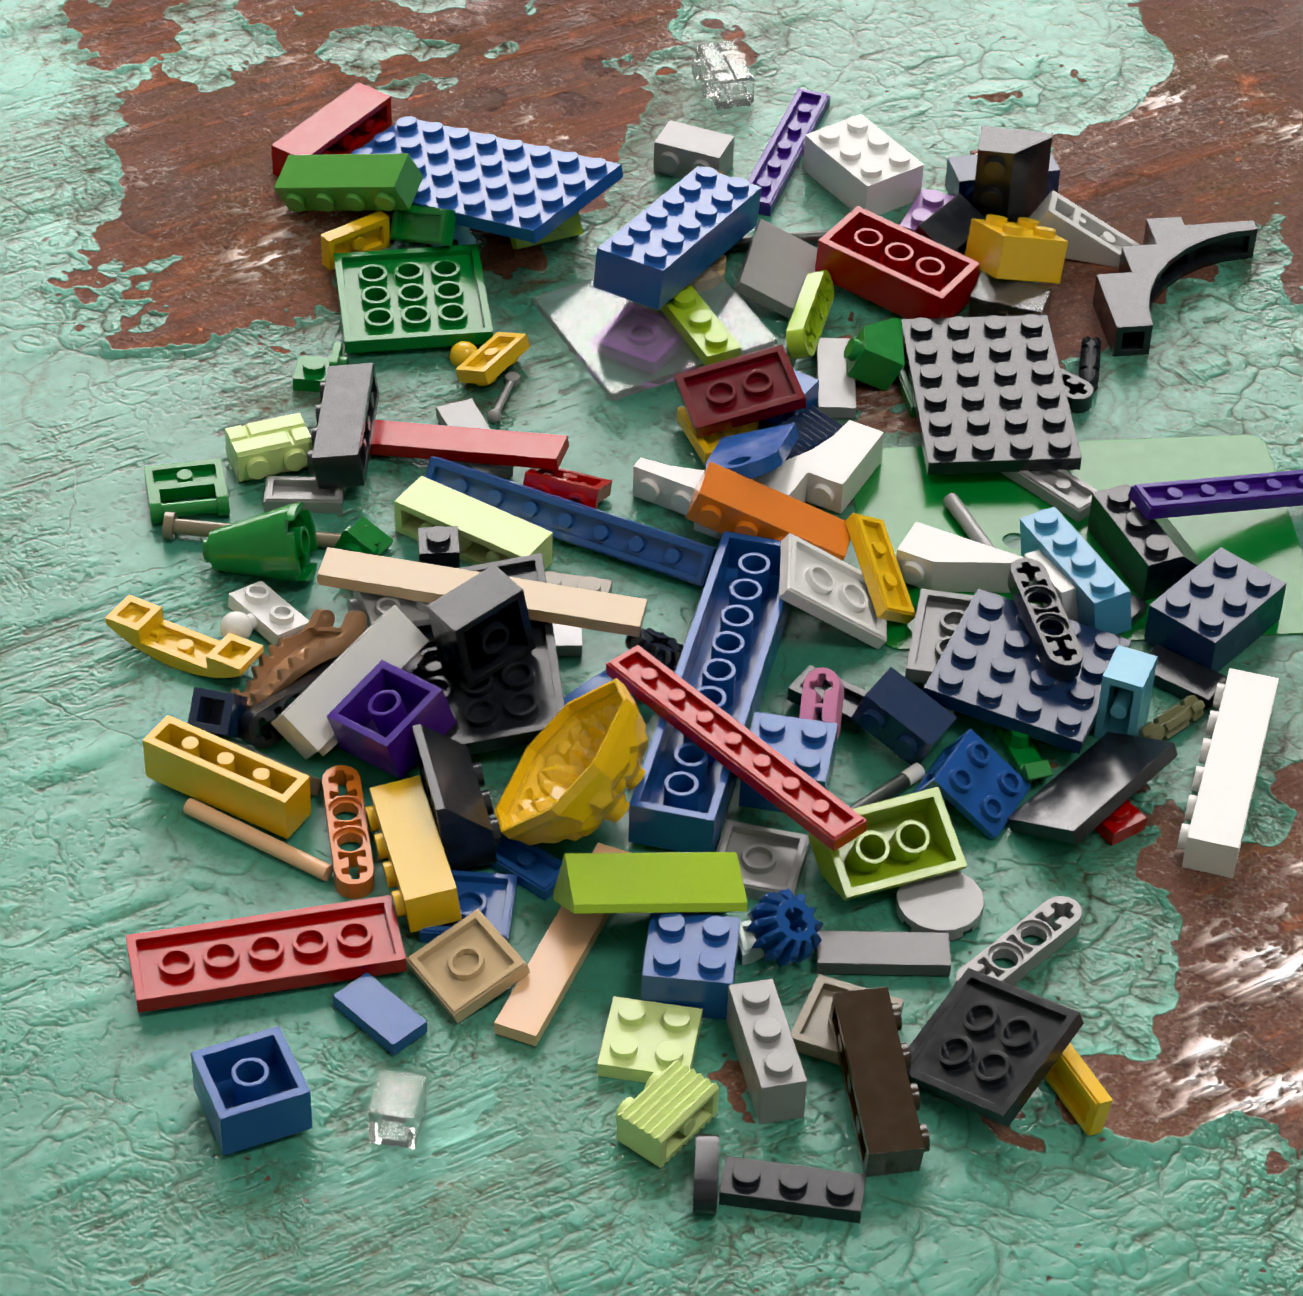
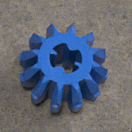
(784, 927)

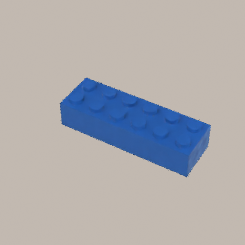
(677, 237)

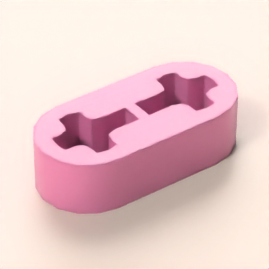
(833, 699)

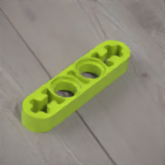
(810, 314)

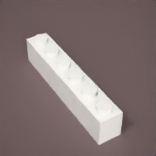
(1229, 773)

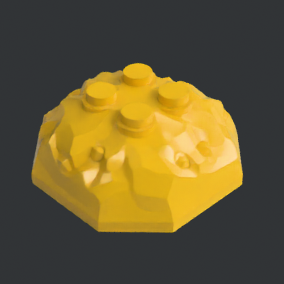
(576, 769)

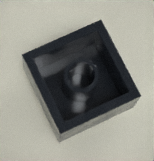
(481, 626)

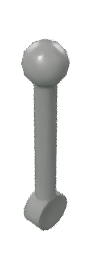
(511, 379)

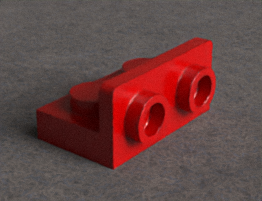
(569, 485)

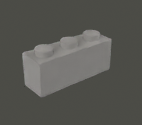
(766, 1051)

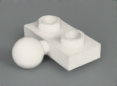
(261, 610)

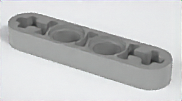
(1026, 956)

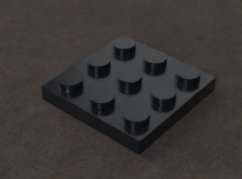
(990, 1046)

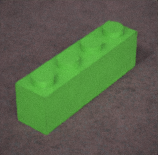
(348, 182)

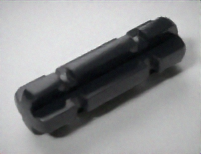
(1090, 360)

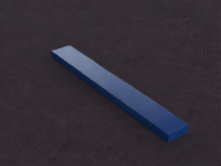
(581, 523)

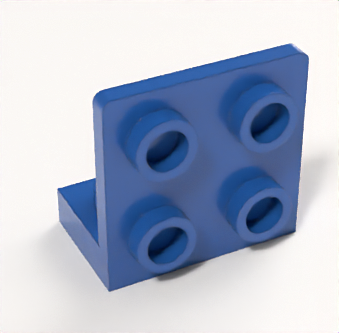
(976, 783)

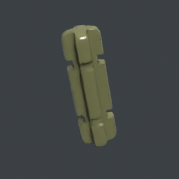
(1173, 719)

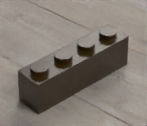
(877, 1081)

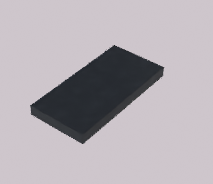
(1092, 787)

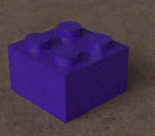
(379, 717)

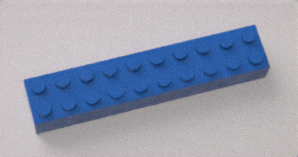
(729, 662)

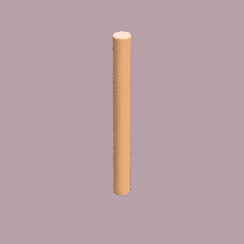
(258, 839)

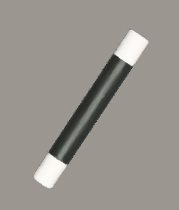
(893, 786)

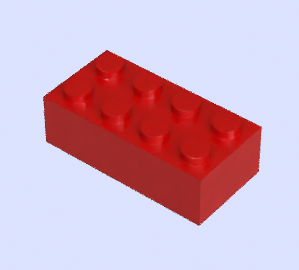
(896, 267)

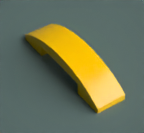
(177, 646)

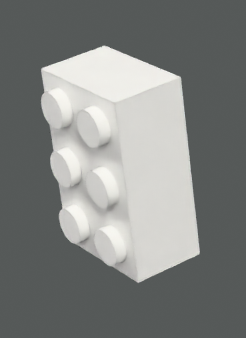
(862, 166)

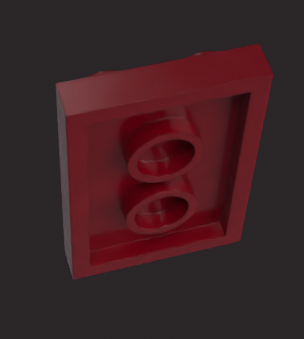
(739, 391)

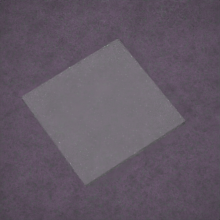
(635, 345)

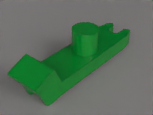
(1024, 755)

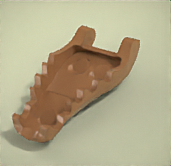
(302, 653)

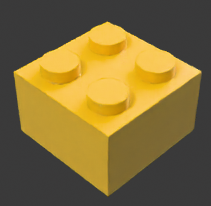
(1016, 249)

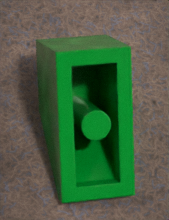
(876, 354)

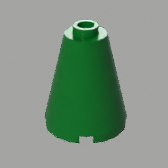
(266, 545)

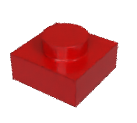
(1122, 824)

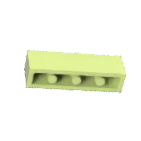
(483, 530)

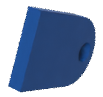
(755, 451)

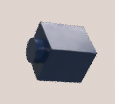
(217, 711)

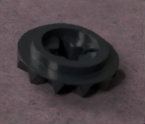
(658, 645)

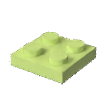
(647, 1038)

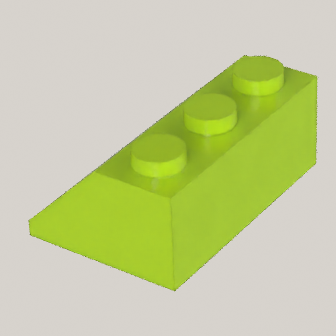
(903, 844)

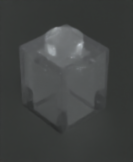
(397, 1109)

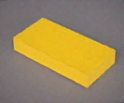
(1080, 1091)

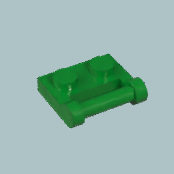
(186, 481)

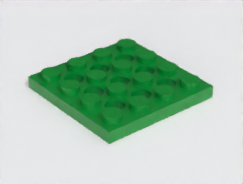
(398, 310)

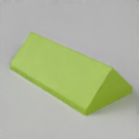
(650, 883)

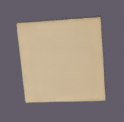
(467, 966)

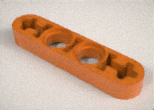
(348, 831)

